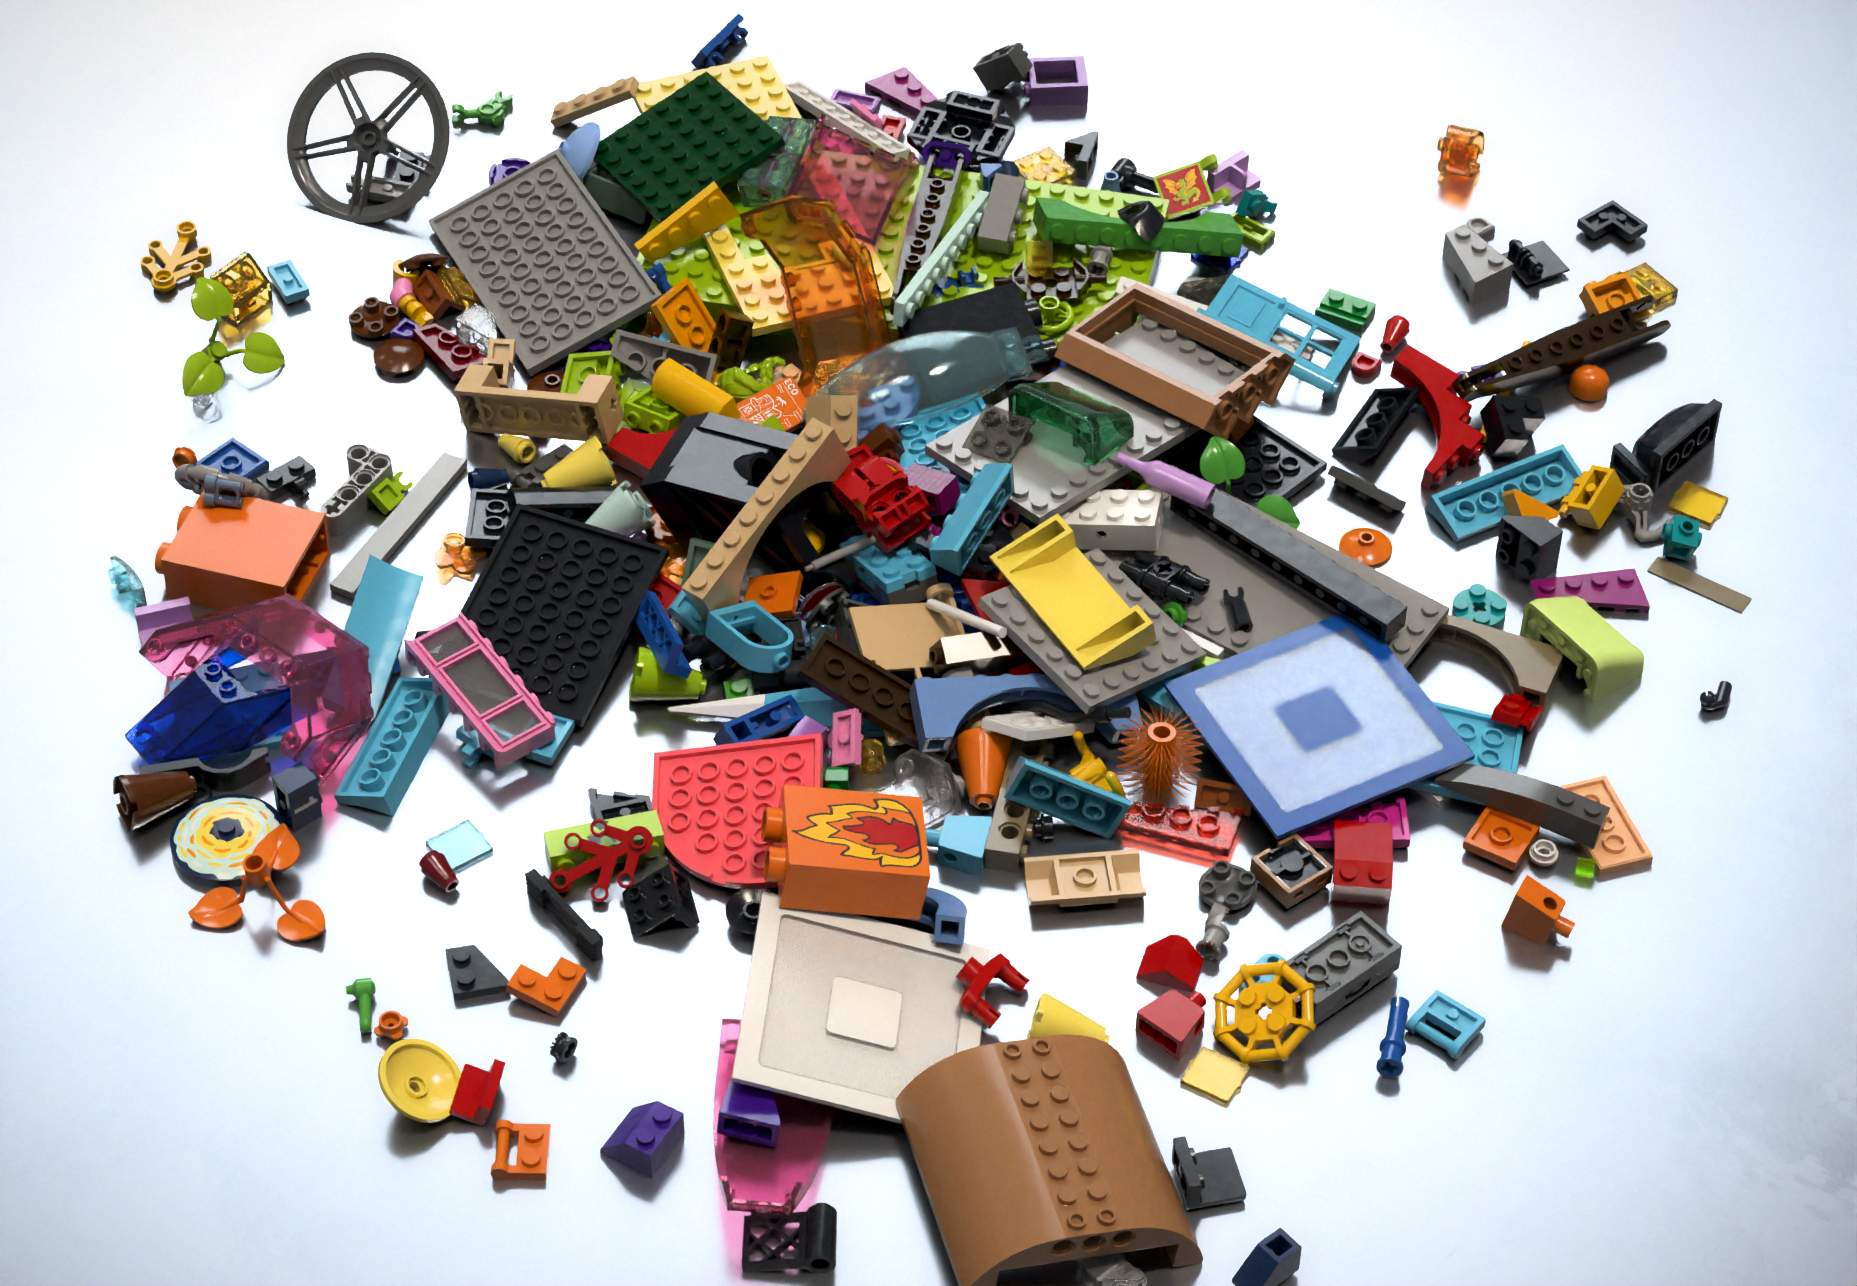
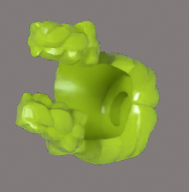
(741, 383)

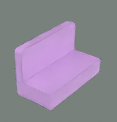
(161, 615)

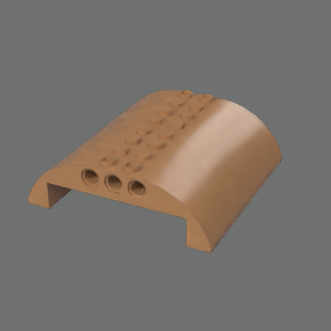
(1040, 1158)

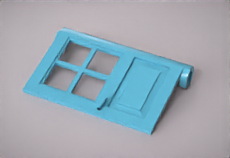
(1260, 315)

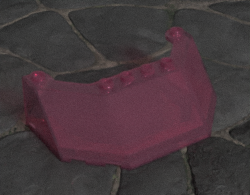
(299, 649)

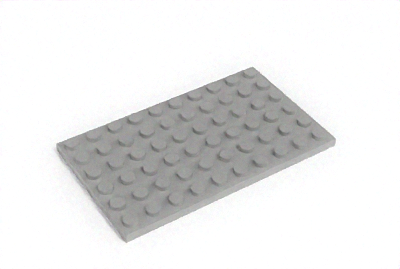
(545, 261)

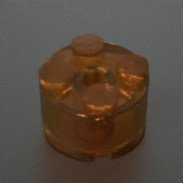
(1460, 151)

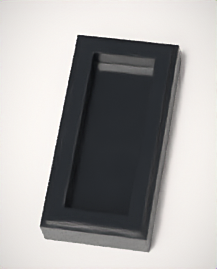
(1630, 466)

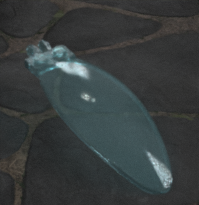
(932, 374)

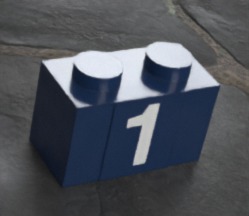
(297, 796)

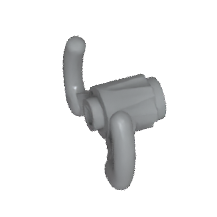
(1637, 507)

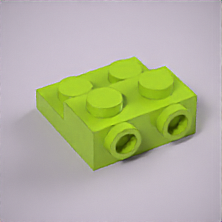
(598, 363)
(651, 413)

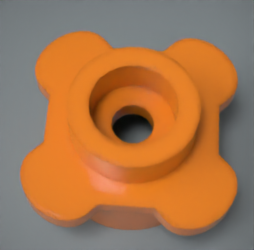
(389, 1019)

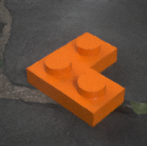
(548, 992)

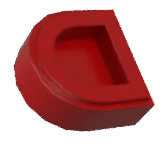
(1365, 365)

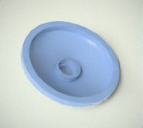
(581, 148)

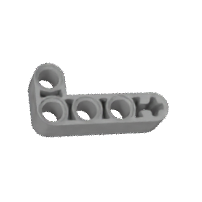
(366, 471)

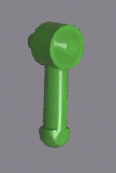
(363, 990)

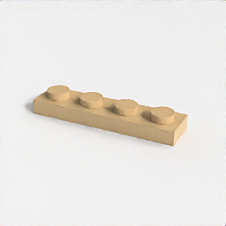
(594, 101)

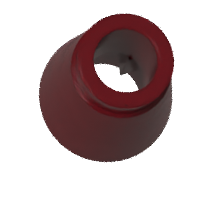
(437, 868)

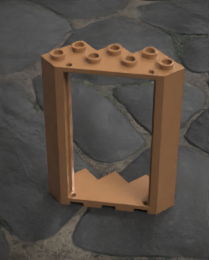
(1215, 414)

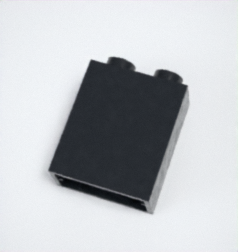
(988, 312)

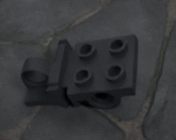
(786, 679)

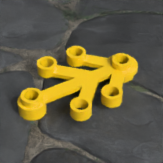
(167, 278)

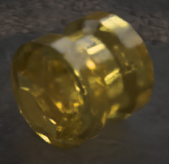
(872, 757)

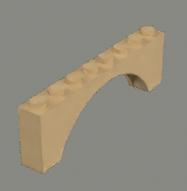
(811, 459)

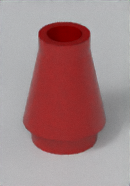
(1395, 331)

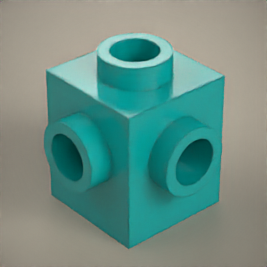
(1681, 537)

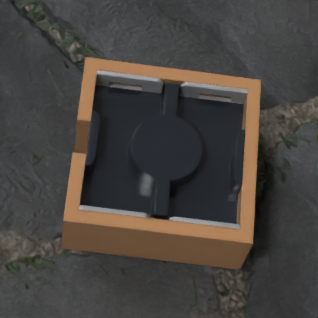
(1291, 870)

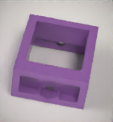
(1057, 93)

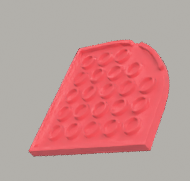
(716, 799)

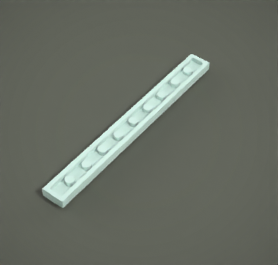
(940, 260)

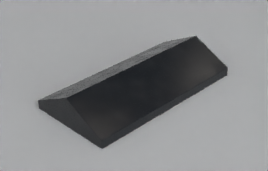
(1374, 423)

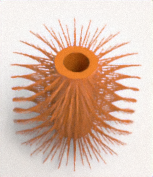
(1159, 755)

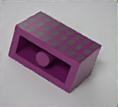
(938, 487)

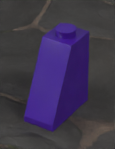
(749, 1114)

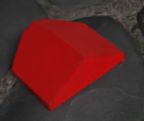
(1171, 963)

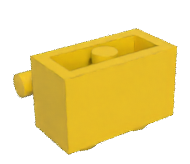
(1592, 497)

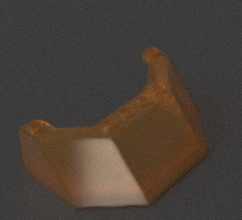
(826, 284)

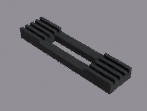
(544, 894)

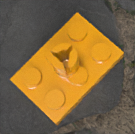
(685, 316)

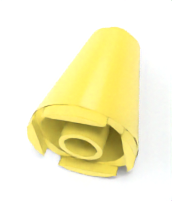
(582, 467)
(1057, 1018)

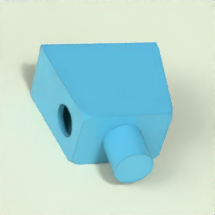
(961, 842)

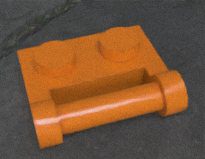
(531, 1151)

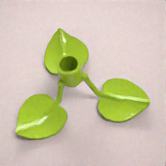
(201, 372)

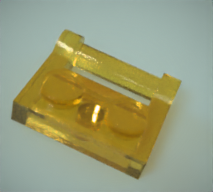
(1651, 282)

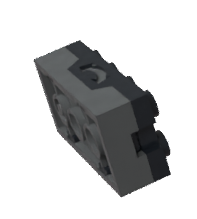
(1345, 964)

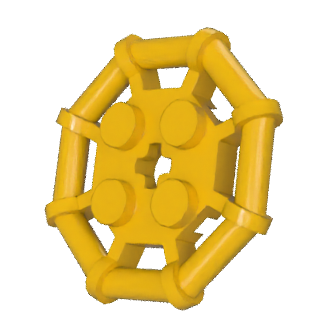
(1256, 997)

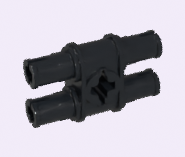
(1165, 578)
(712, 656)

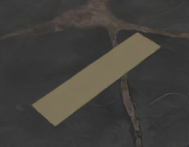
(1699, 584)

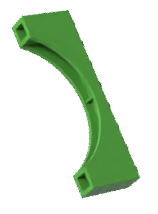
(1207, 235)

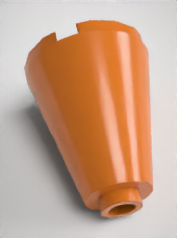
(982, 764)

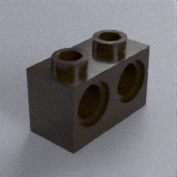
(731, 337)

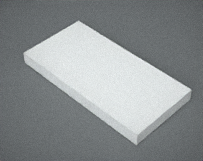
(1034, 725)

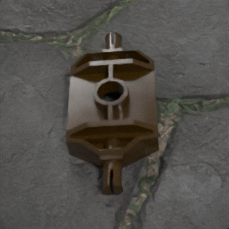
(1067, 282)

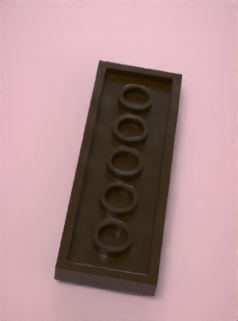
(865, 686)

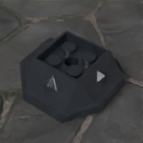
(965, 120)

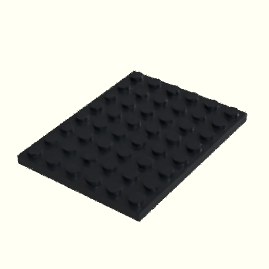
(562, 604)

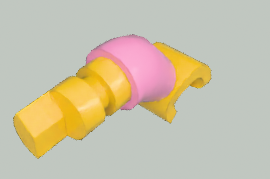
(403, 295)

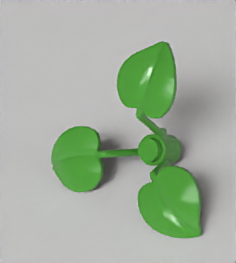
(1225, 462)

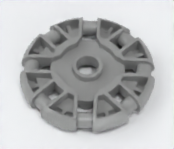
(193, 479)

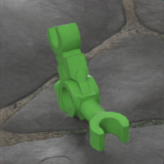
(487, 113)

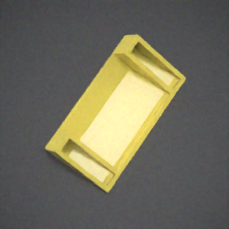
(1073, 596)

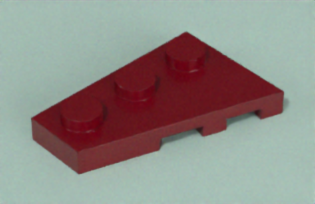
(447, 349)

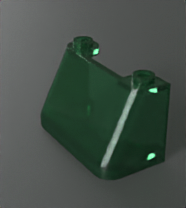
(1092, 422)

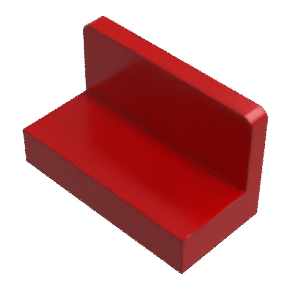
(476, 1092)

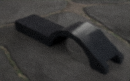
(219, 779)

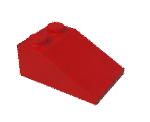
(1362, 862)

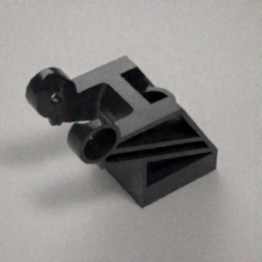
(713, 472)

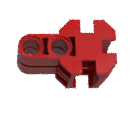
(883, 503)

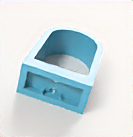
(725, 630)

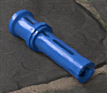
(1393, 1046)

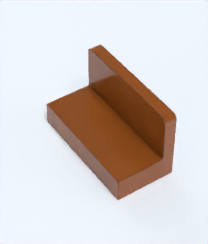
(434, 295)
(1220, 794)

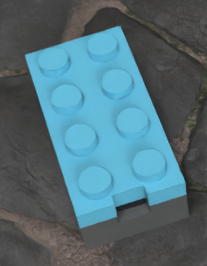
(893, 576)

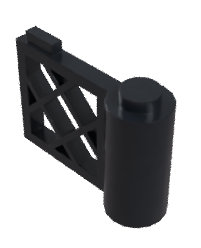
(815, 1246)

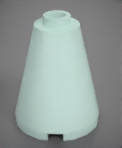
(623, 512)

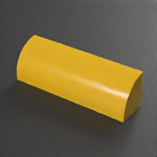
(691, 392)

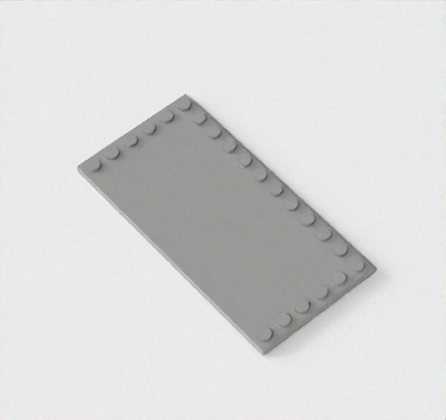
(1050, 470)
(1271, 602)

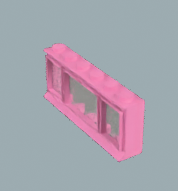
(482, 690)

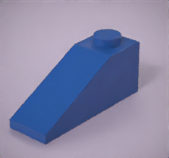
(761, 723)

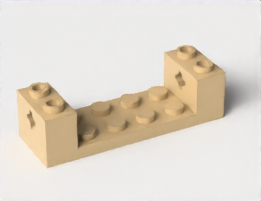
(538, 413)

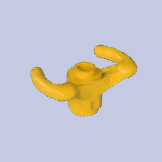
(1093, 769)

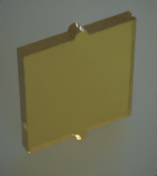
(1698, 503)
(1215, 1075)

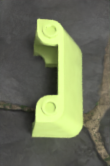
(1587, 639)

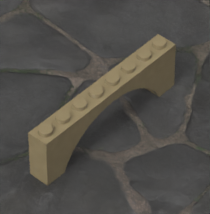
(1525, 663)

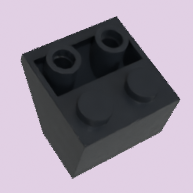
(1529, 545)

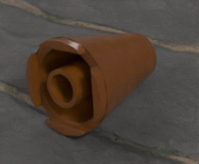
(151, 795)

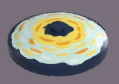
(218, 835)

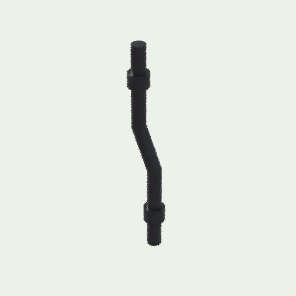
(1101, 714)

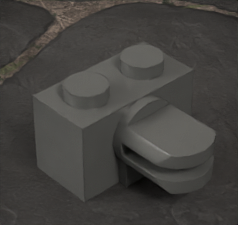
(1003, 67)

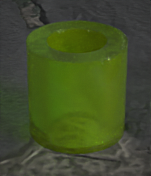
(1585, 867)

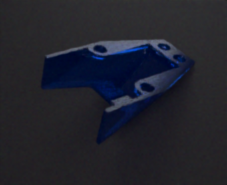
(210, 715)

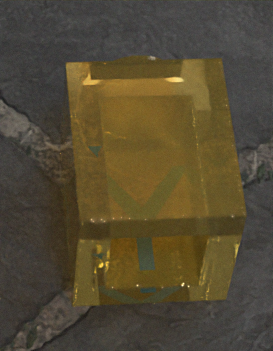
(1039, 254)

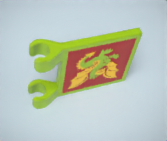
(1189, 189)

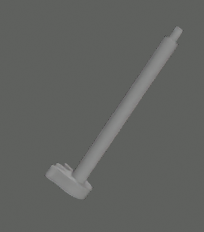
(841, 553)

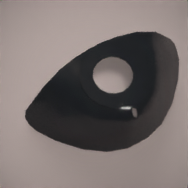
(1144, 218)

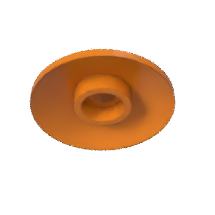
(1366, 546)

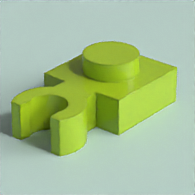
(389, 493)

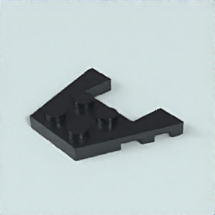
(980, 564)

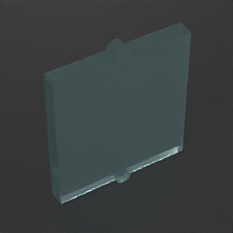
(460, 844)

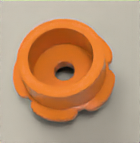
(183, 456)

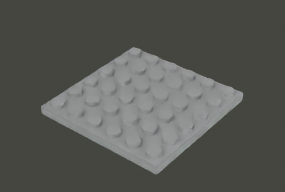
(1109, 682)

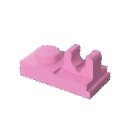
(847, 738)

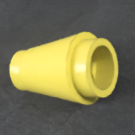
(519, 448)

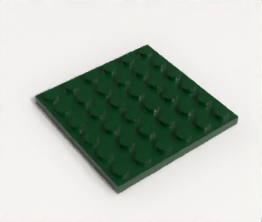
(686, 145)

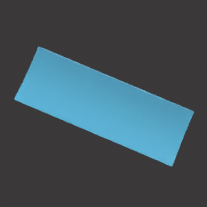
(1479, 502)
(382, 618)
(394, 747)

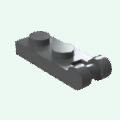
(533, 473)

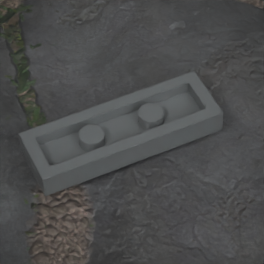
(1365, 489)

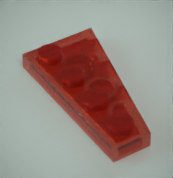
(1198, 829)

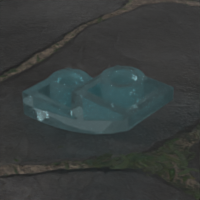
(127, 581)

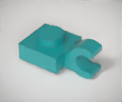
(1253, 202)

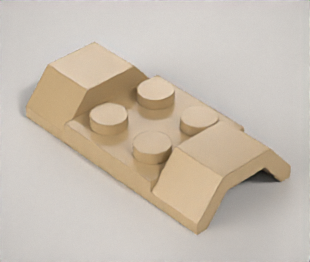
(1083, 878)

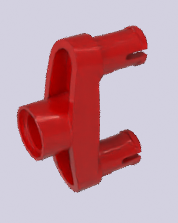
(977, 978)

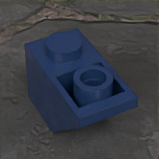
(1270, 1261)

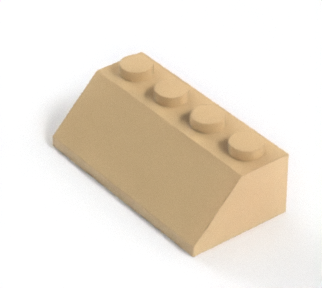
(838, 412)

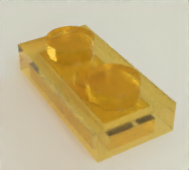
(457, 286)

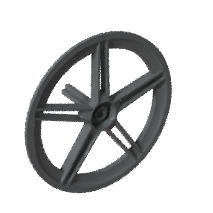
(367, 138)

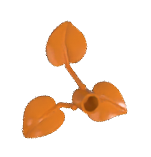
(275, 851)

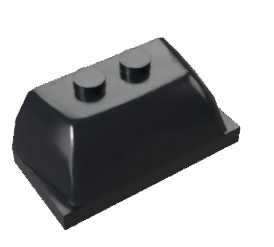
(1677, 440)

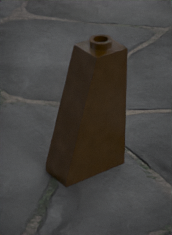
(979, 650)

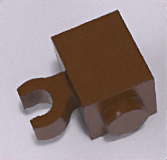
(885, 442)

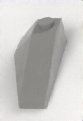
(648, 354)

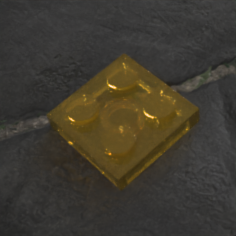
(1045, 166)

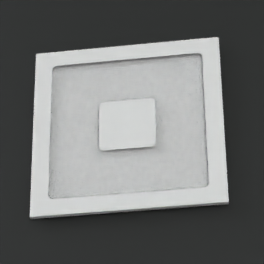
(849, 1008)

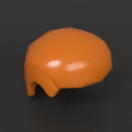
(1589, 383)

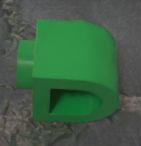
(836, 778)

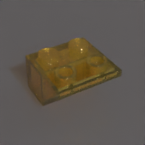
(247, 286)

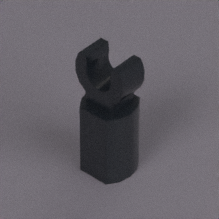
(1238, 610)

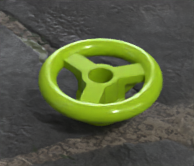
(1050, 310)

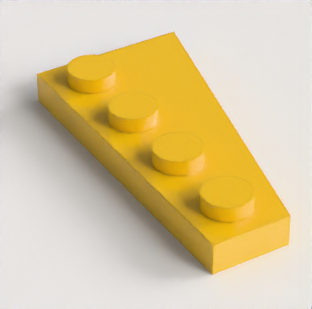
(695, 218)

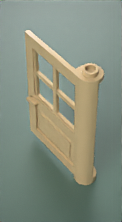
(901, 637)

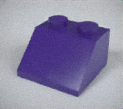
(646, 1137)

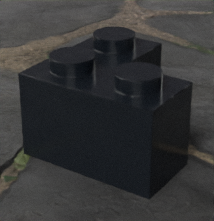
(1510, 422)

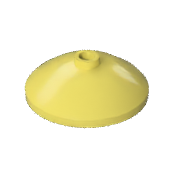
(427, 1071)

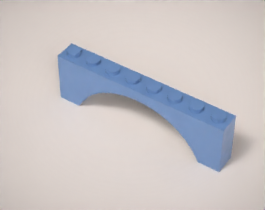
(947, 703)

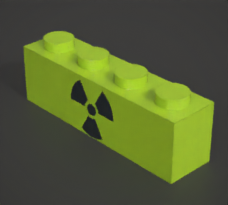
(562, 858)

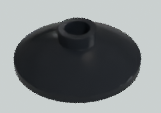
(743, 909)

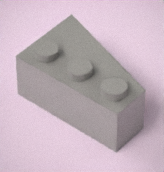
(1003, 214)
(1476, 264)

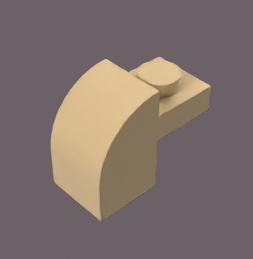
(502, 356)

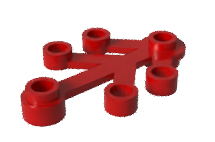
(605, 857)

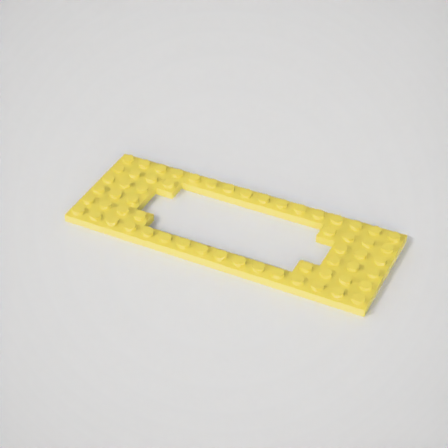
(751, 281)

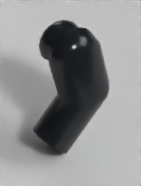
(1720, 699)

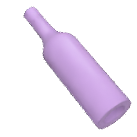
(1171, 480)

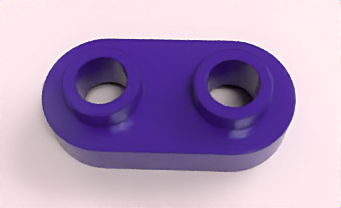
(948, 153)

